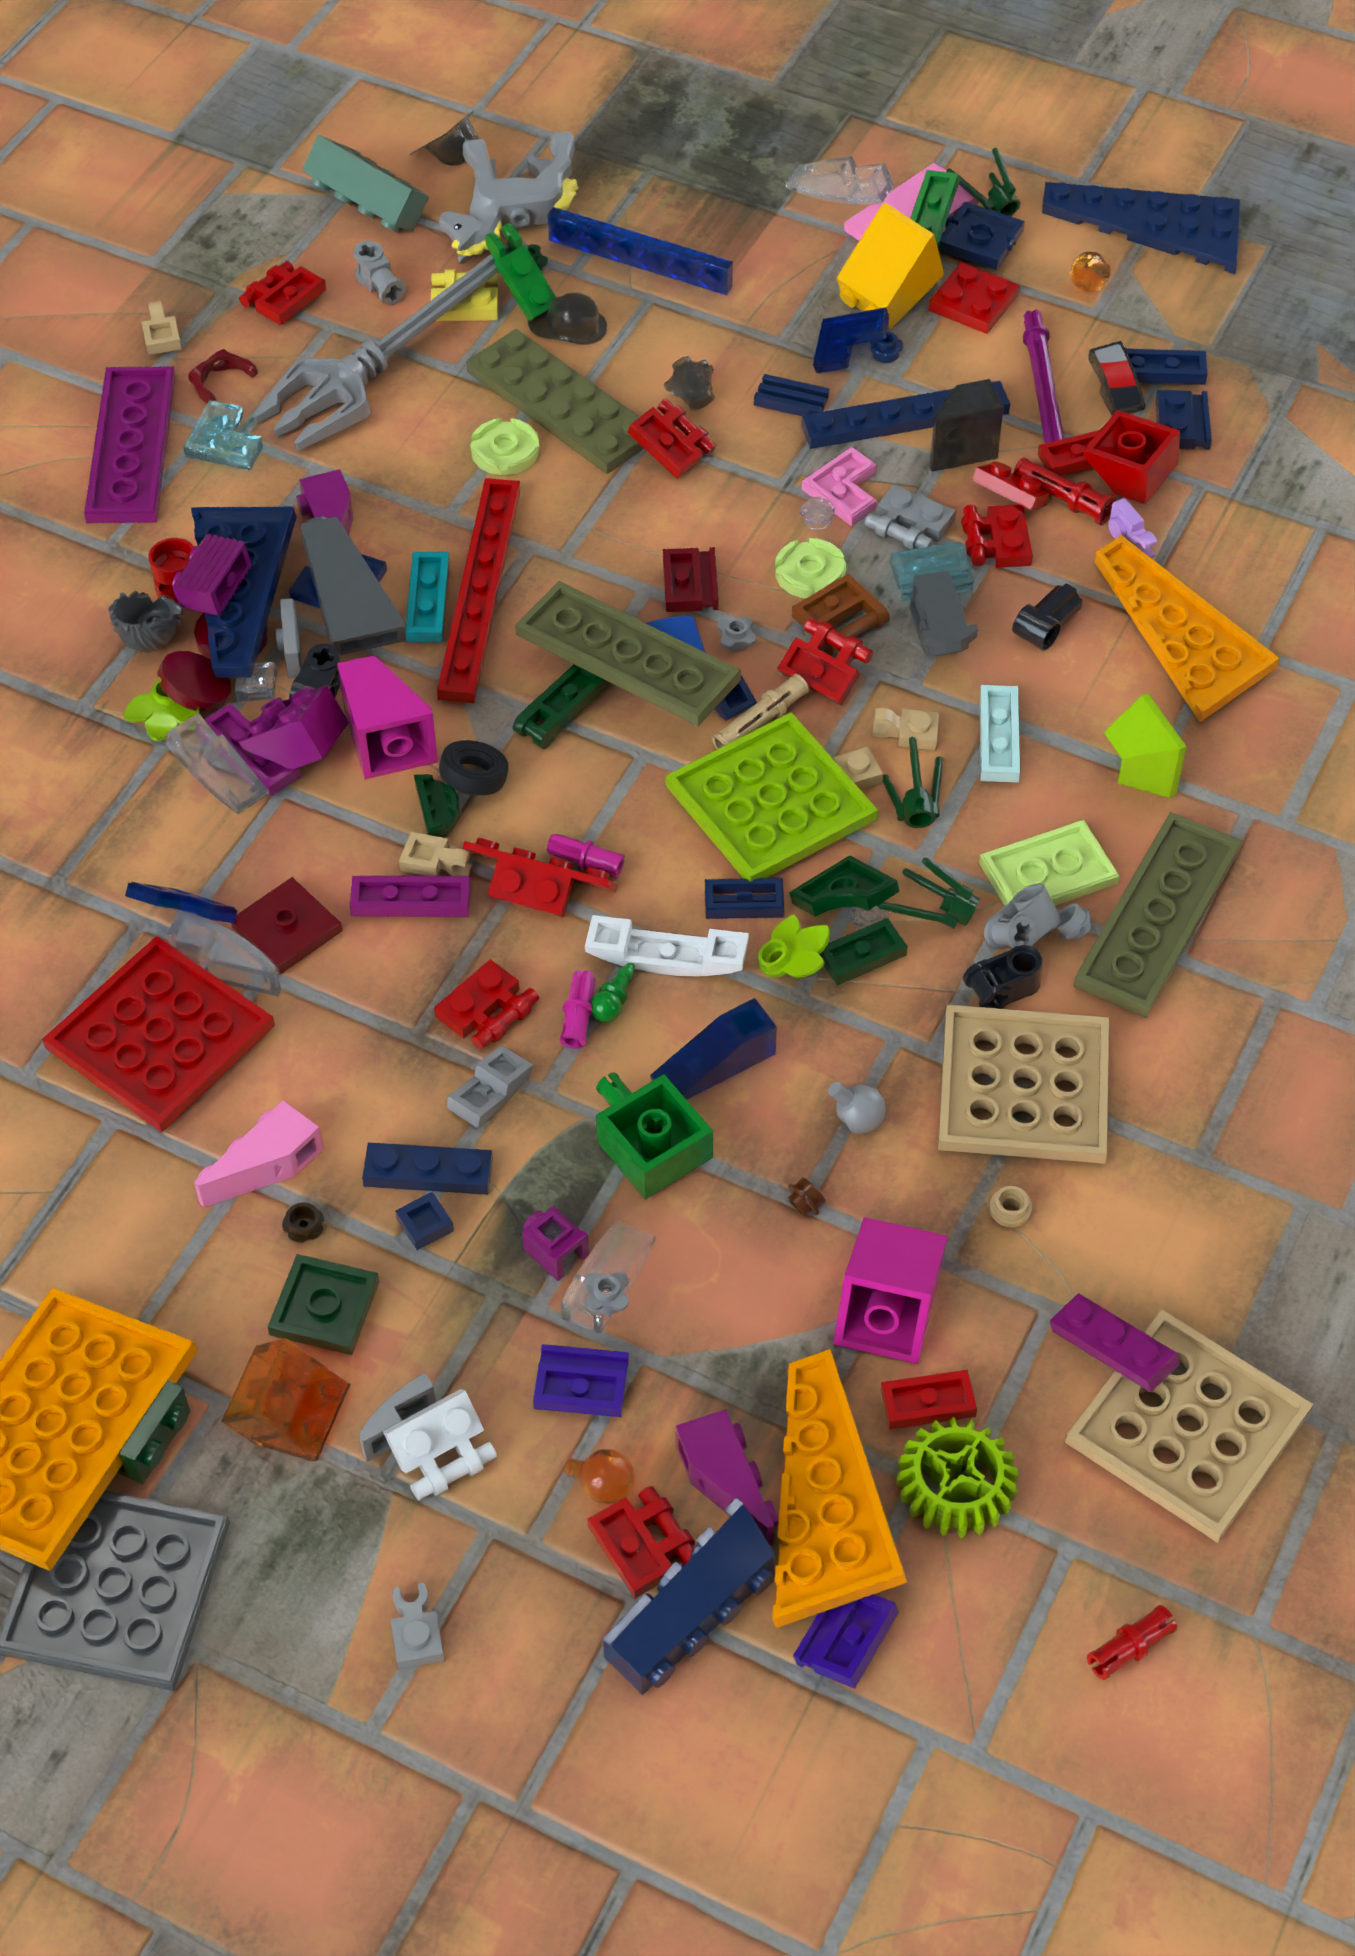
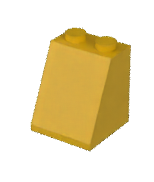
(891, 265)

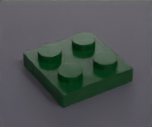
(323, 1304)

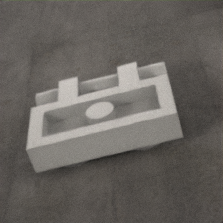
(910, 518)

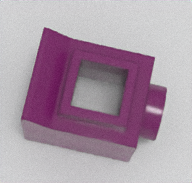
(551, 1238)

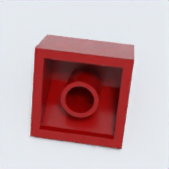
(1133, 455)

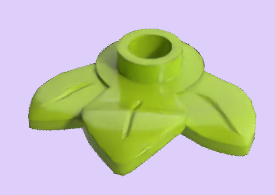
(157, 712)
(794, 949)

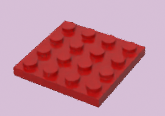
(158, 1033)

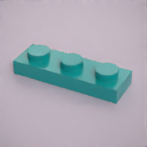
(427, 597)

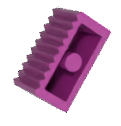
(211, 574)

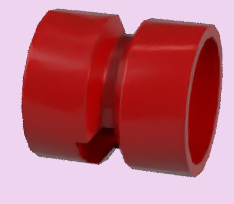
(166, 560)

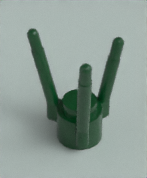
(1001, 196)
(918, 806)
(957, 902)

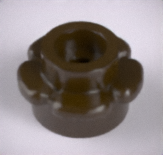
(299, 1214)

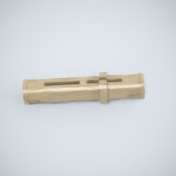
(790, 691)

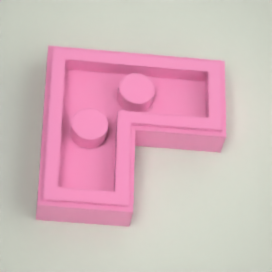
(839, 484)

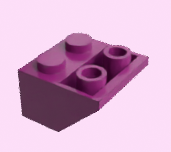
(297, 728)

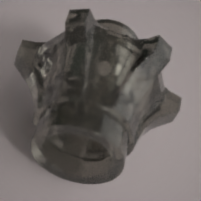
(691, 382)

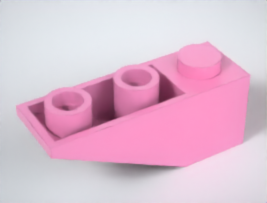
(266, 1155)

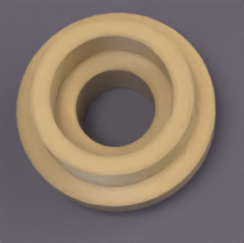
(1013, 1197)

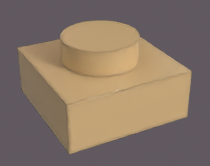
(861, 767)

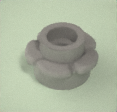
(1074, 922)

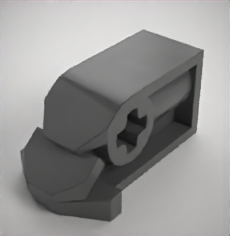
(939, 615)

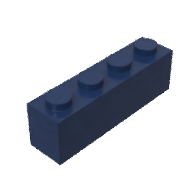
(692, 1601)

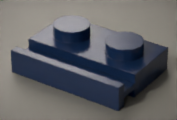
(1185, 413)

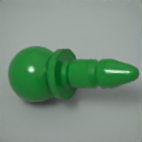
(609, 1001)

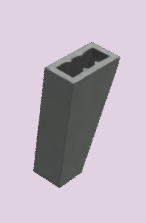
(349, 595)

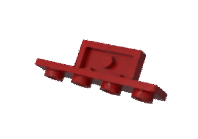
(535, 883)

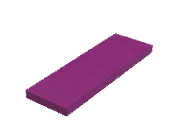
(130, 445)

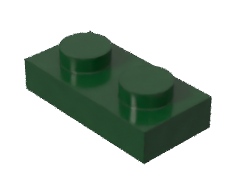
(863, 951)

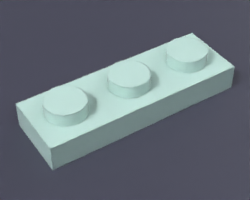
(999, 734)

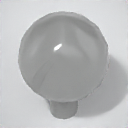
(859, 1106)

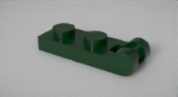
(558, 705)

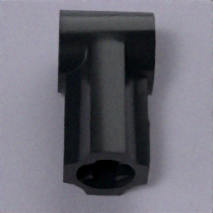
(1044, 621)

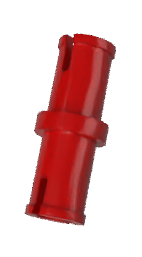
(1132, 1642)

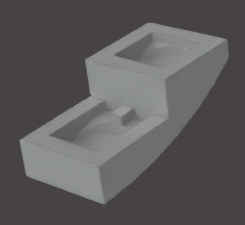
(493, 1084)
(401, 1405)

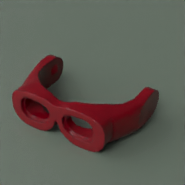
(199, 374)

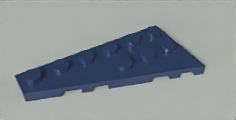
(1155, 219)
(239, 630)

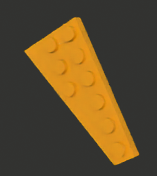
(1195, 642)
(830, 1511)

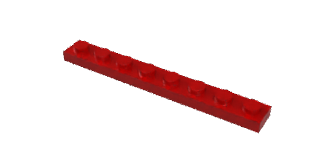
(478, 591)

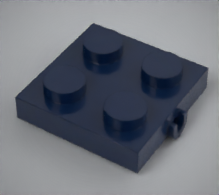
(980, 235)

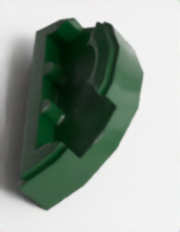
(438, 804)

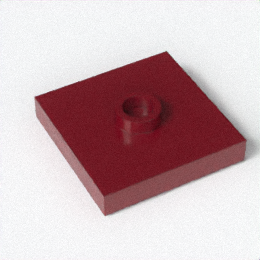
(287, 924)

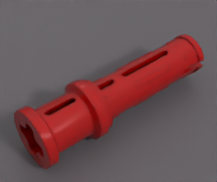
(1080, 494)

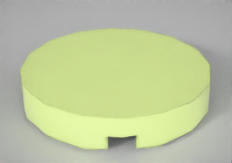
(504, 446)
(808, 566)

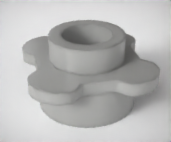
(736, 633)
(606, 1302)

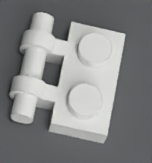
(432, 1433)

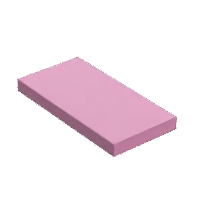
(903, 200)

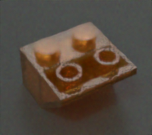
(286, 1400)

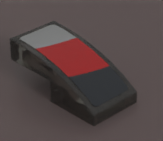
(1117, 378)

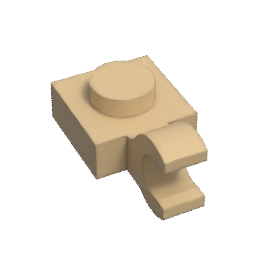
(160, 332)
(915, 723)
(430, 854)

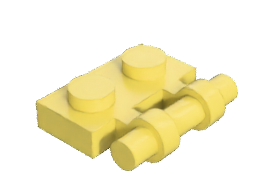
(477, 306)

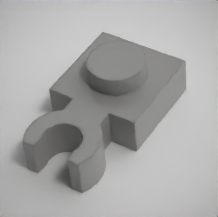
(416, 1633)

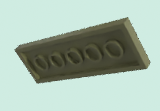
(557, 399)
(628, 653)
(1157, 914)

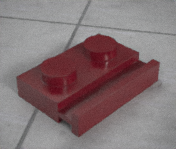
(690, 579)

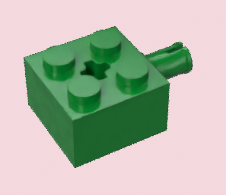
(651, 1133)

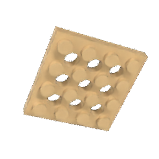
(1002, 1133)
(1172, 1484)

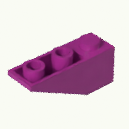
(326, 497)
(719, 1469)

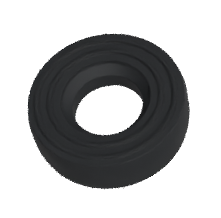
(472, 781)

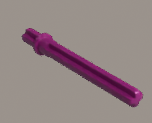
(1036, 339)

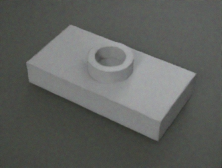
(289, 637)

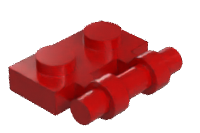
(283, 292)
(666, 443)
(1008, 536)
(822, 672)
(478, 998)
(632, 1547)

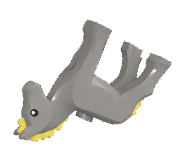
(510, 199)

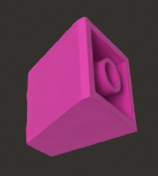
(385, 719)
(889, 1290)

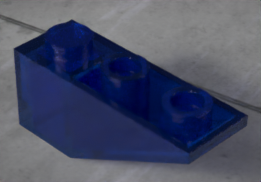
(722, 1050)

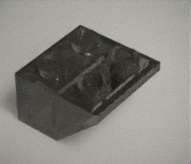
(967, 426)

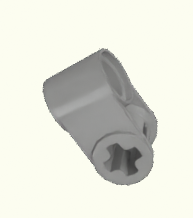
(1022, 919)

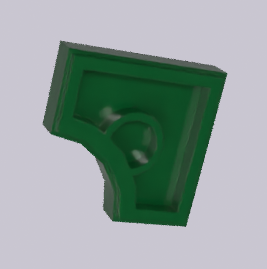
(844, 885)

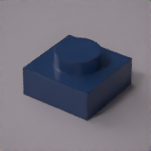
(424, 1220)

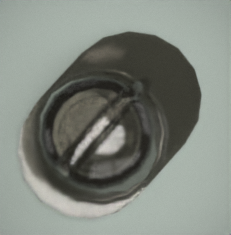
(449, 146)
(571, 319)

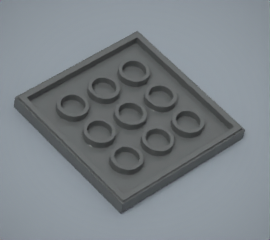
(119, 1593)

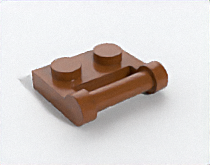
(837, 604)

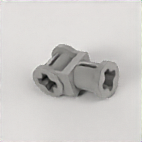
(376, 274)

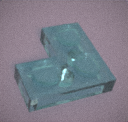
(216, 438)

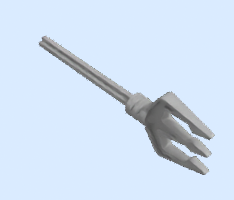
(345, 379)

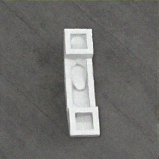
(666, 952)

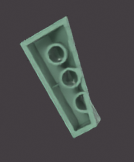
(365, 183)

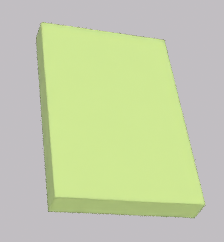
(1062, 859)

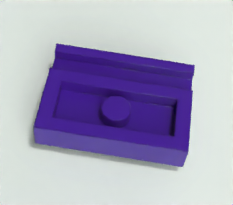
(581, 1380)
(846, 1638)

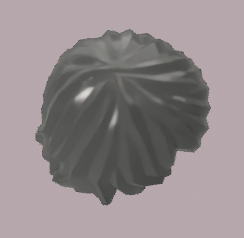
(145, 623)

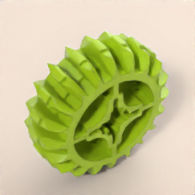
(945, 1456)

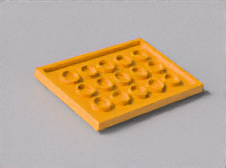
(66, 1410)

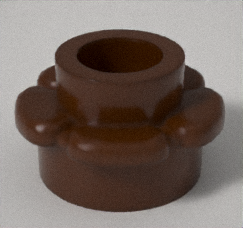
(805, 1197)

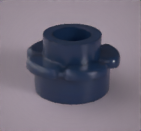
(887, 349)

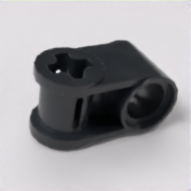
(319, 670)
(1000, 978)

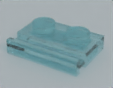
(931, 560)

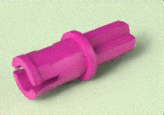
(586, 854)
(578, 1010)

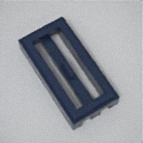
(790, 396)
(744, 903)

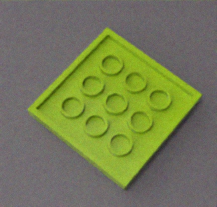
(771, 798)

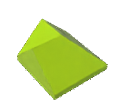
(1148, 748)

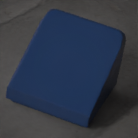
(736, 701)

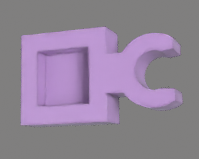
(1128, 523)

